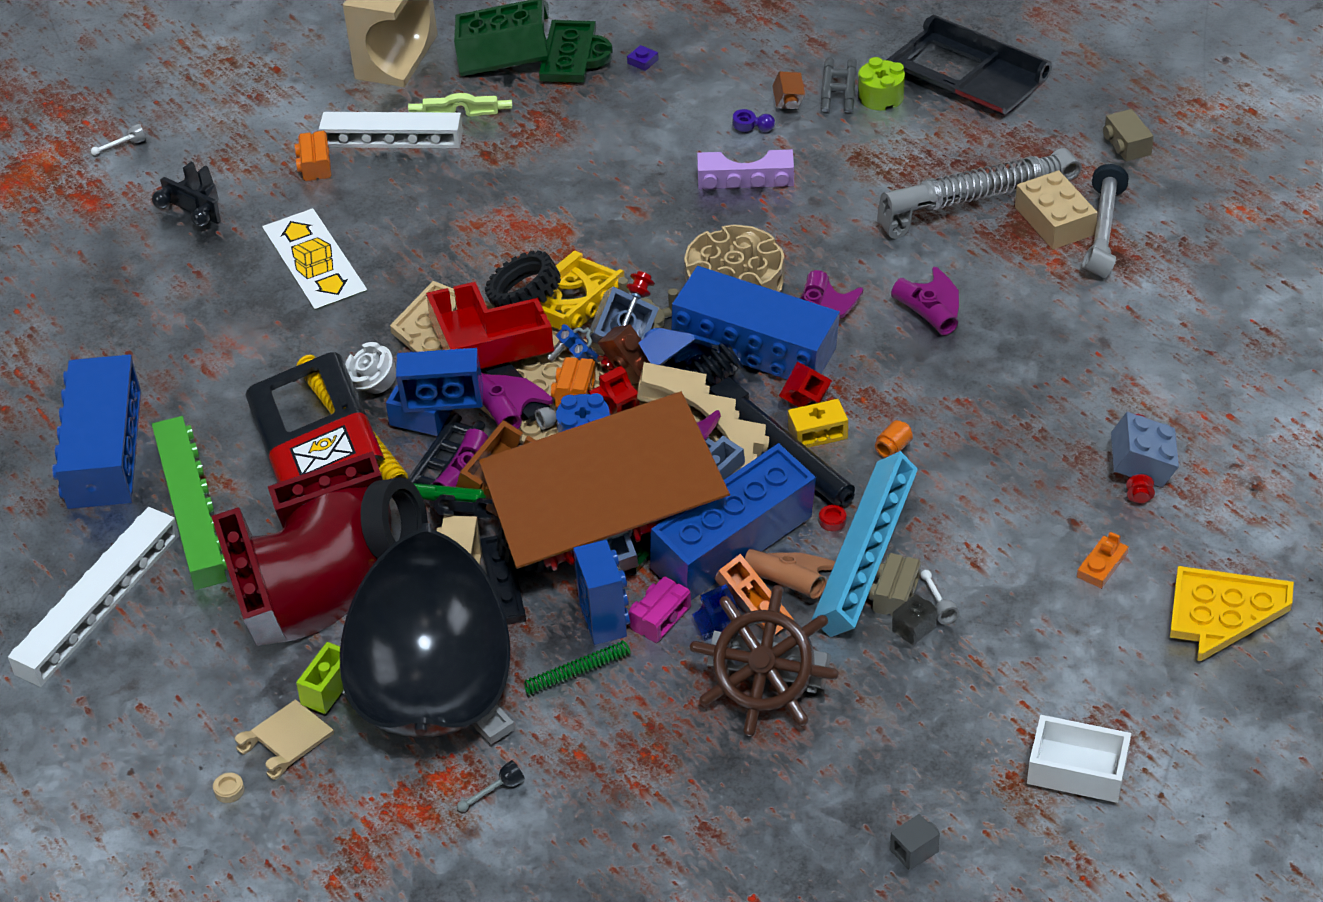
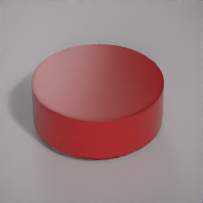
(832, 518)

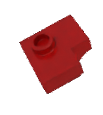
(804, 386)
(617, 390)

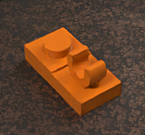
(1103, 560)

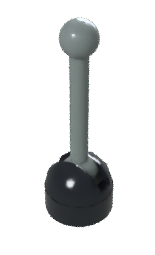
(509, 775)

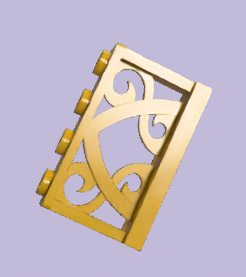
(574, 273)

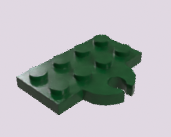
(573, 50)

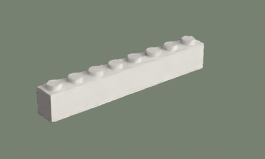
(93, 597)

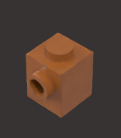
(788, 90)

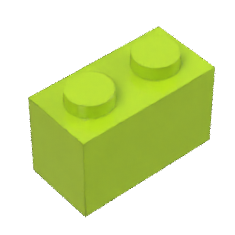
(321, 680)

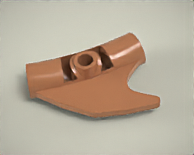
(792, 570)

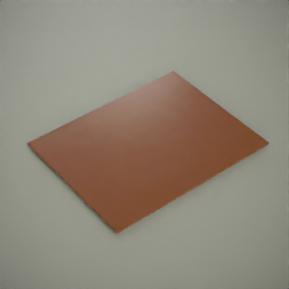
(602, 479)

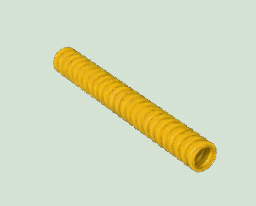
(390, 466)

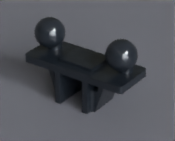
(194, 194)

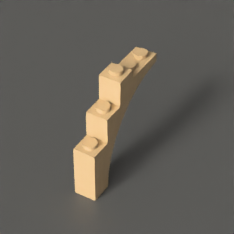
(661, 381)

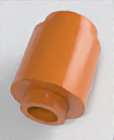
(893, 438)

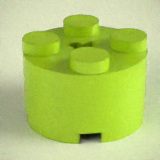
(881, 84)

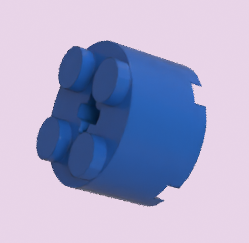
(580, 410)

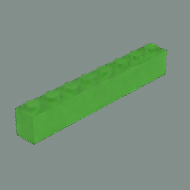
(189, 503)

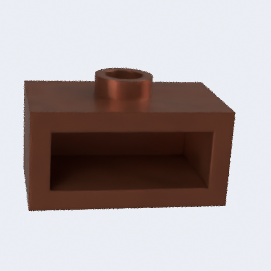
(623, 350)

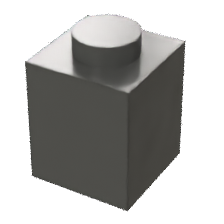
(915, 841)

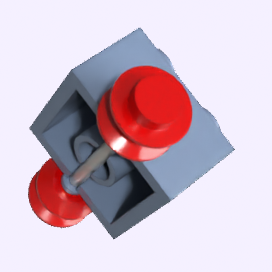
(621, 309)
(1145, 453)

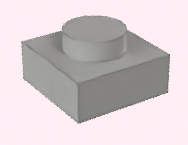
(495, 725)

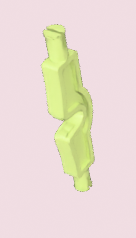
(473, 105)

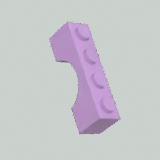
(718, 172)

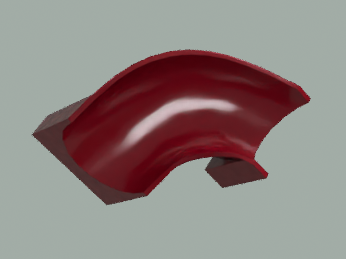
(311, 568)

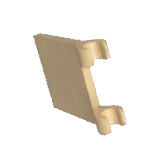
(287, 734)

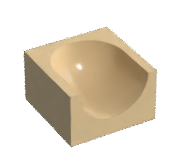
(389, 38)

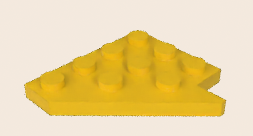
(1224, 606)

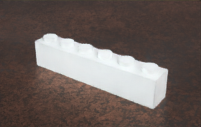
(392, 129)

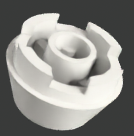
(372, 368)

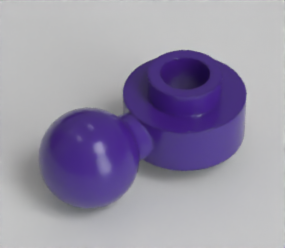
(746, 120)

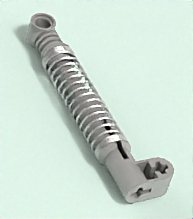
(898, 205)

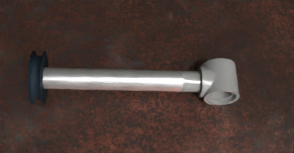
(1109, 182)

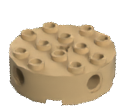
(740, 253)

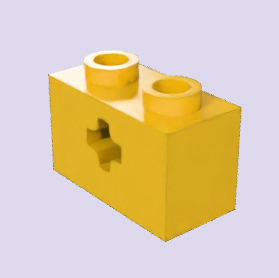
(818, 423)

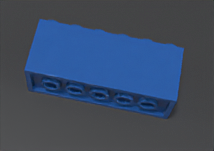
(760, 324)
(98, 432)
(763, 505)

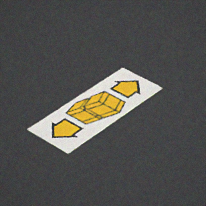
(314, 258)

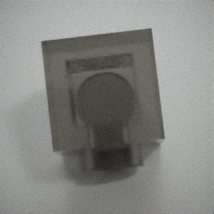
(914, 619)

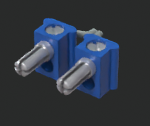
(575, 343)

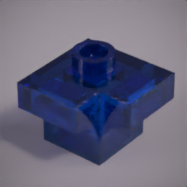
(711, 615)

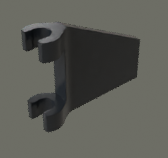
(446, 506)

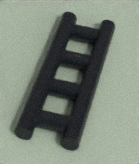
(443, 443)

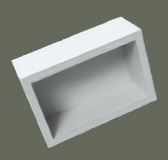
(1078, 758)

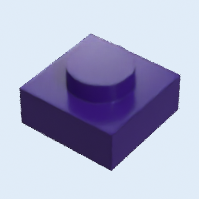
(642, 58)

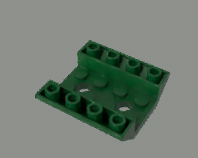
(501, 36)

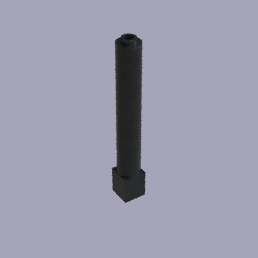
(828, 481)

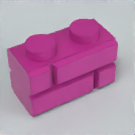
(659, 609)

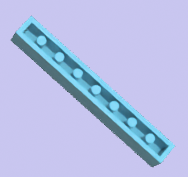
(865, 543)

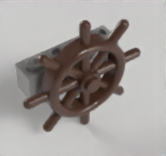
(765, 660)

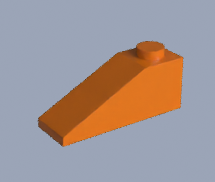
(747, 587)

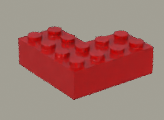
(497, 333)

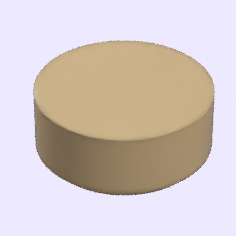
(228, 787)

